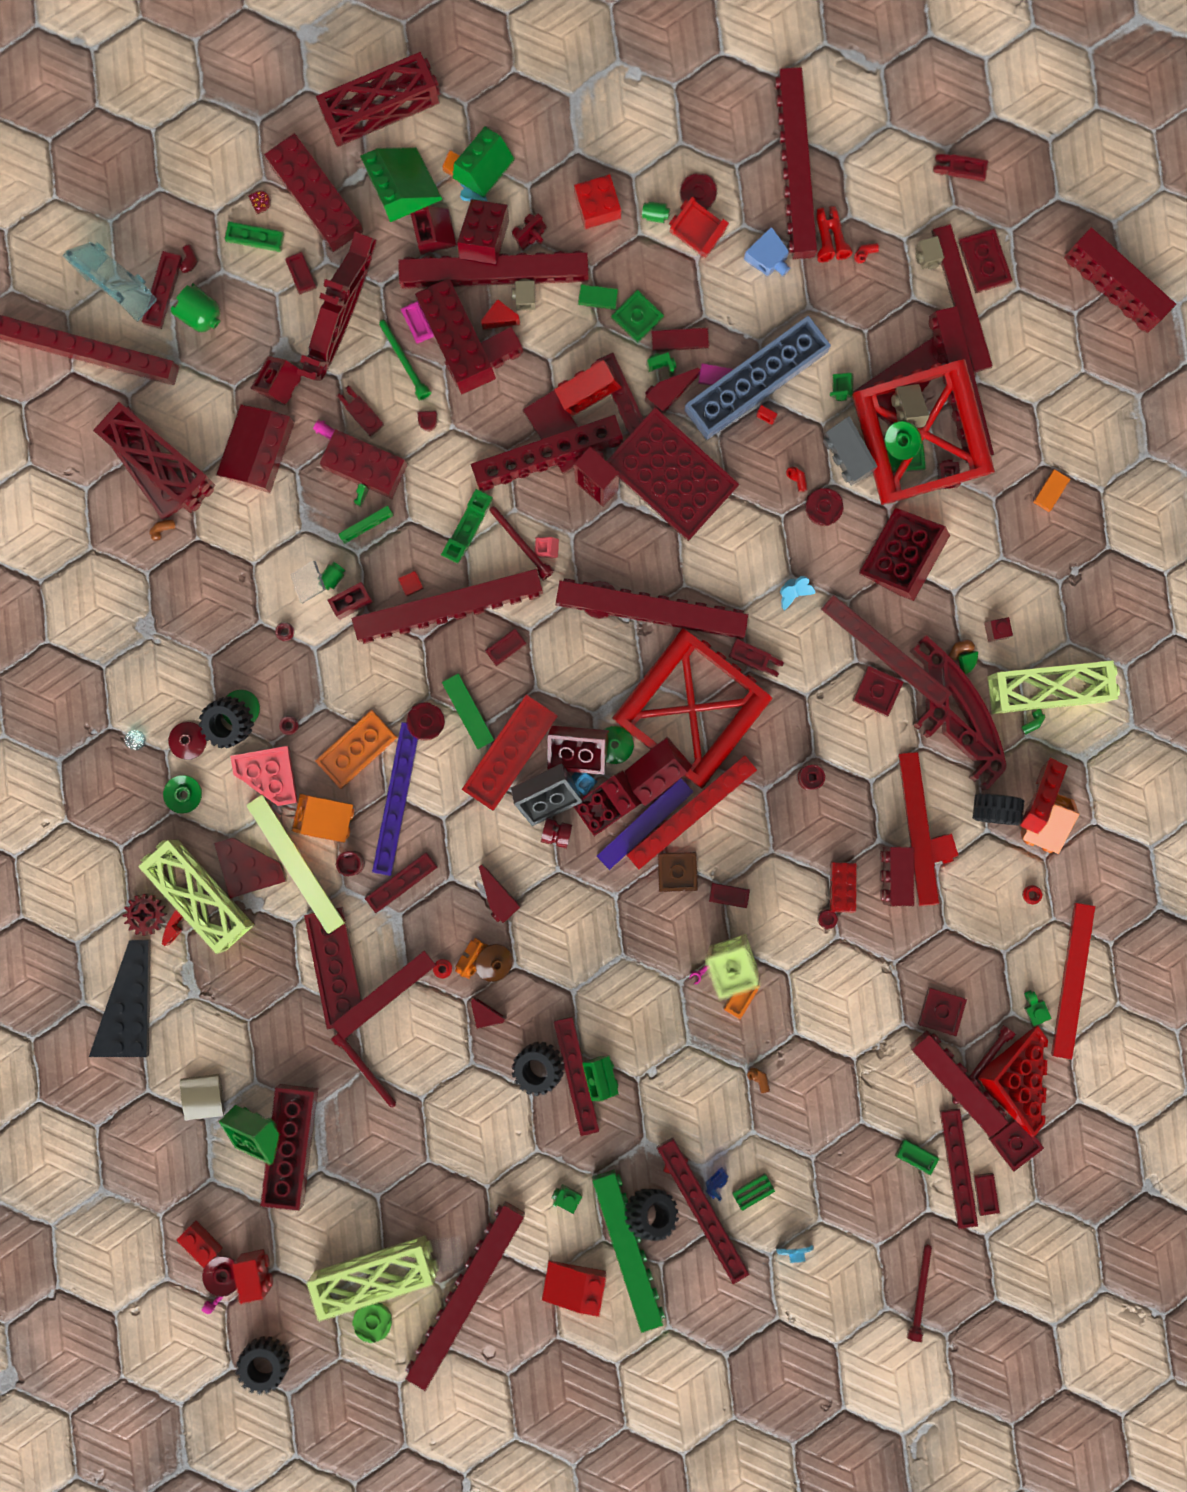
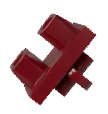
(531, 232)

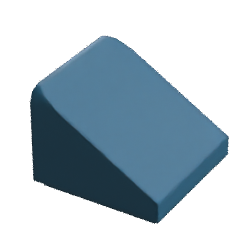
(583, 782)

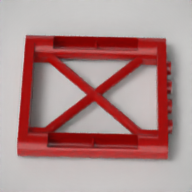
(959, 381)
(678, 650)

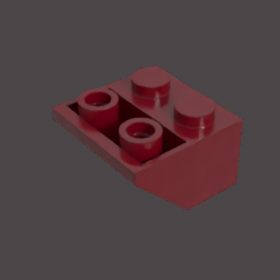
(433, 229)

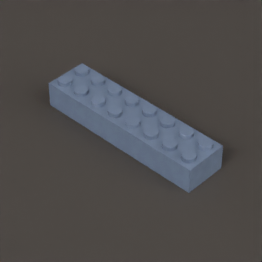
(757, 377)

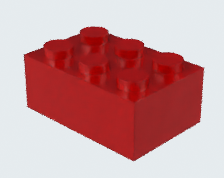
(587, 387)

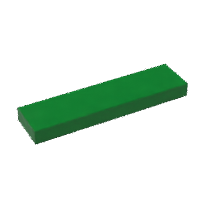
(468, 711)

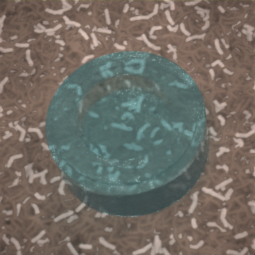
(135, 740)

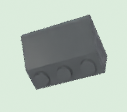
(849, 451)
(546, 795)

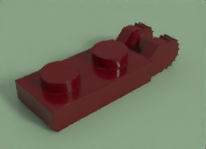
(961, 167)
(361, 413)
(754, 657)

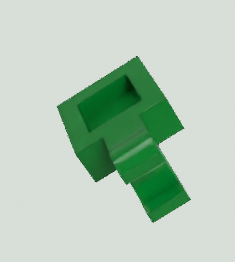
(1037, 1010)

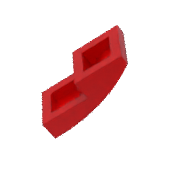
(172, 930)

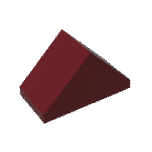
(485, 1015)

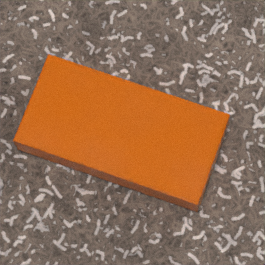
(1051, 490)
(739, 1002)

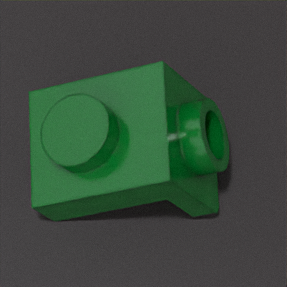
(659, 361)
(842, 386)

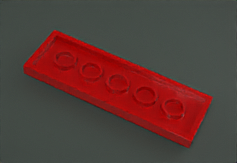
(509, 752)

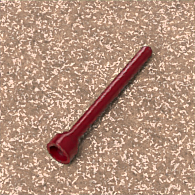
(544, 570)
(1004, 1036)
(337, 1039)
(915, 1332)

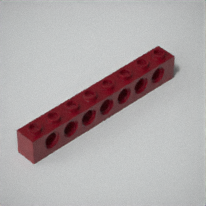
(550, 444)

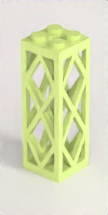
(1103, 686)
(153, 869)
(732, 966)
(416, 1248)

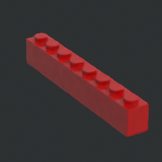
(691, 812)

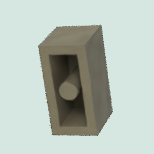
(910, 405)

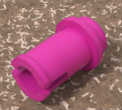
(323, 429)

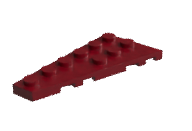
(920, 358)

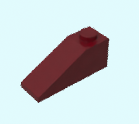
(666, 392)
(499, 899)

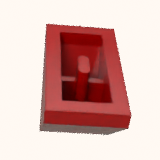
(500, 316)

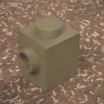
(929, 253)
(524, 294)

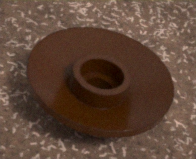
(488, 957)

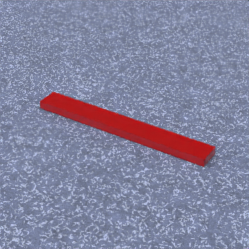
(918, 829)
(1073, 981)

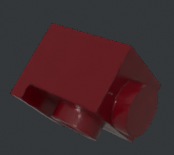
(950, 467)

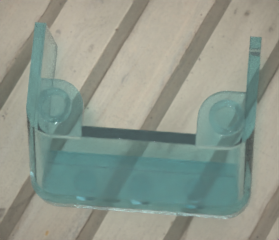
(111, 277)

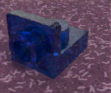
(717, 1180)

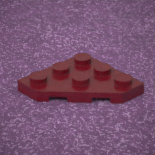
(247, 868)

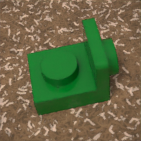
(566, 1198)

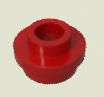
(1038, 894)
(447, 964)

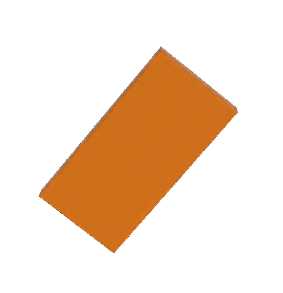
(356, 749)

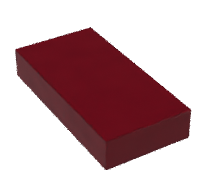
(300, 273)
(505, 647)
(729, 895)
(986, 1194)

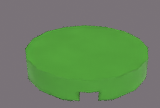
(372, 1322)

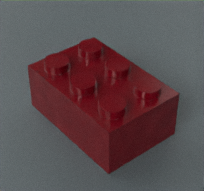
(483, 231)
(897, 876)

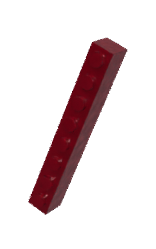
(951, 347)

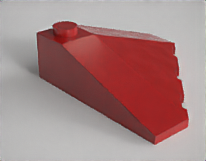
(1016, 1080)

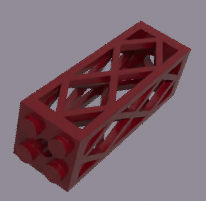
(391, 108)
(115, 424)

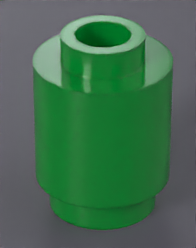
(655, 212)
(332, 575)

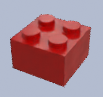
(597, 201)
(252, 1276)

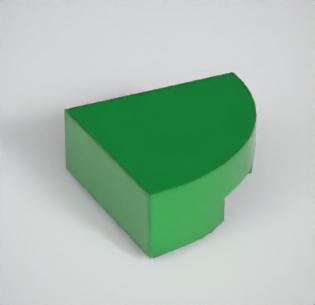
(362, 492)
(968, 661)

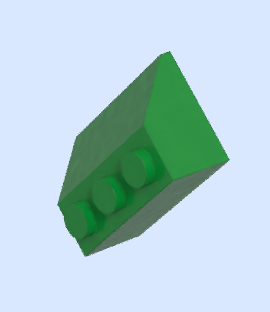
(483, 162)
(251, 1133)

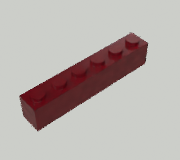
(958, 1083)

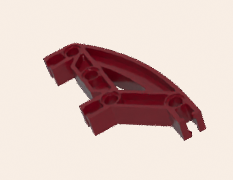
(338, 307)
(983, 735)

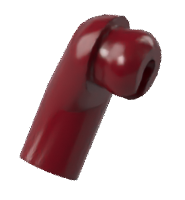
(189, 261)

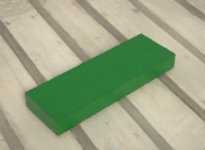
(254, 236)
(366, 524)

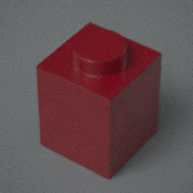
(998, 629)

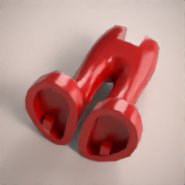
(827, 251)

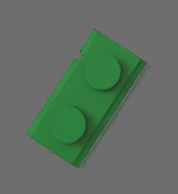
(600, 1078)

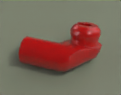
(864, 250)
(797, 476)

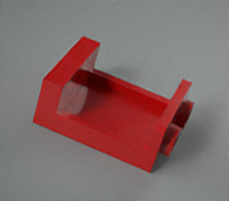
(697, 227)

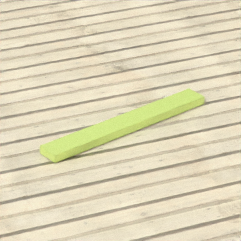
(295, 864)

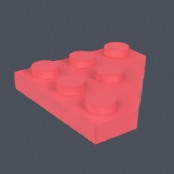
(268, 774)

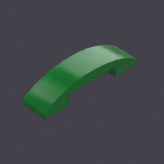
(467, 527)

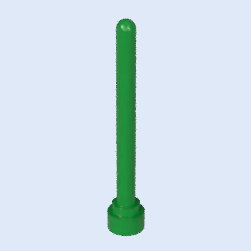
(421, 390)

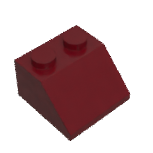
(276, 380)

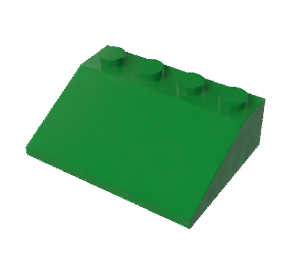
(400, 180)

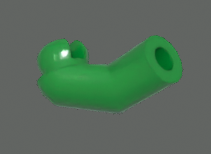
(1038, 719)

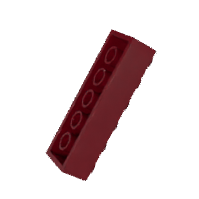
(313, 192)
(1119, 280)
(455, 336)
(294, 1119)

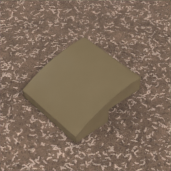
(201, 1097)

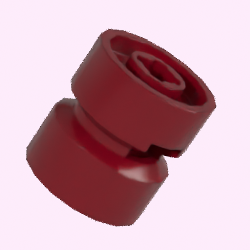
(811, 777)
(556, 833)
(350, 863)

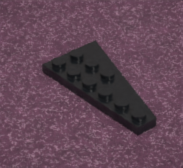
(127, 1013)

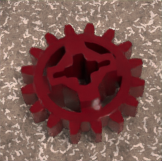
(144, 907)

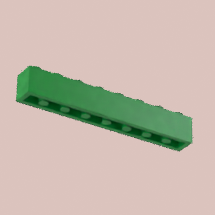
(628, 1252)

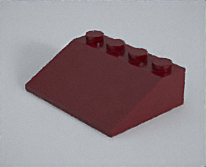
(255, 447)
(905, 553)

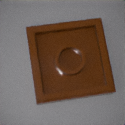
(677, 872)

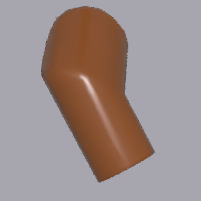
(158, 528)
(961, 646)
(759, 1077)

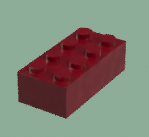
(363, 464)
(597, 476)

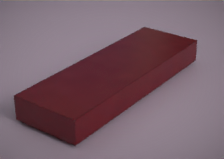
(680, 339)

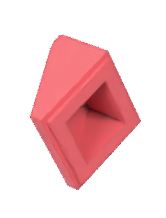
(546, 547)

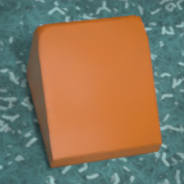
(449, 162)

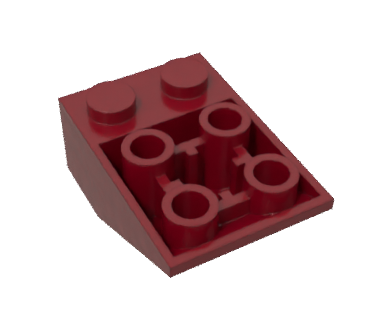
(607, 803)

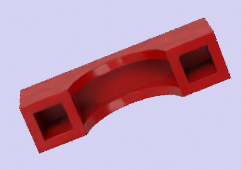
(1041, 806)

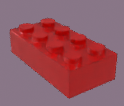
(843, 887)

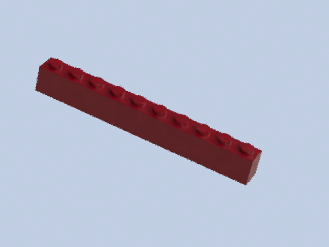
(796, 163)
(539, 267)
(88, 350)
(446, 606)
(651, 609)
(463, 1298)

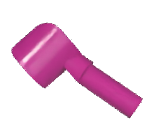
(699, 973)
(209, 1307)

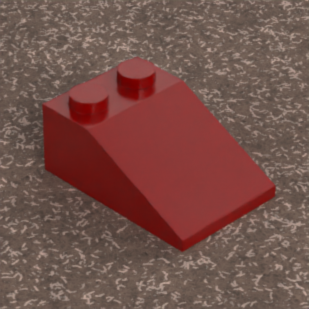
(574, 1287)

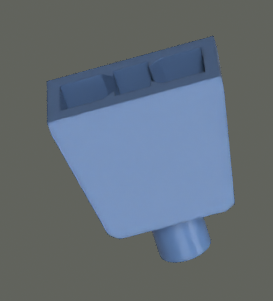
(768, 254)

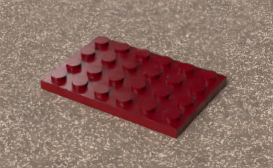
(672, 474)

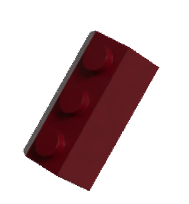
(578, 749)
(657, 771)

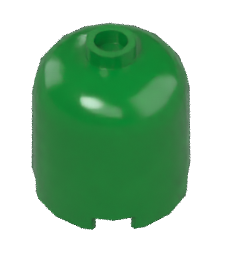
(196, 309)

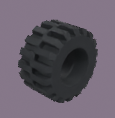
(214, 728)
(998, 809)
(528, 1079)
(638, 1214)
(251, 1376)

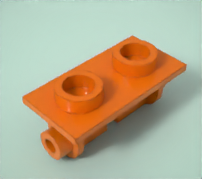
(465, 965)

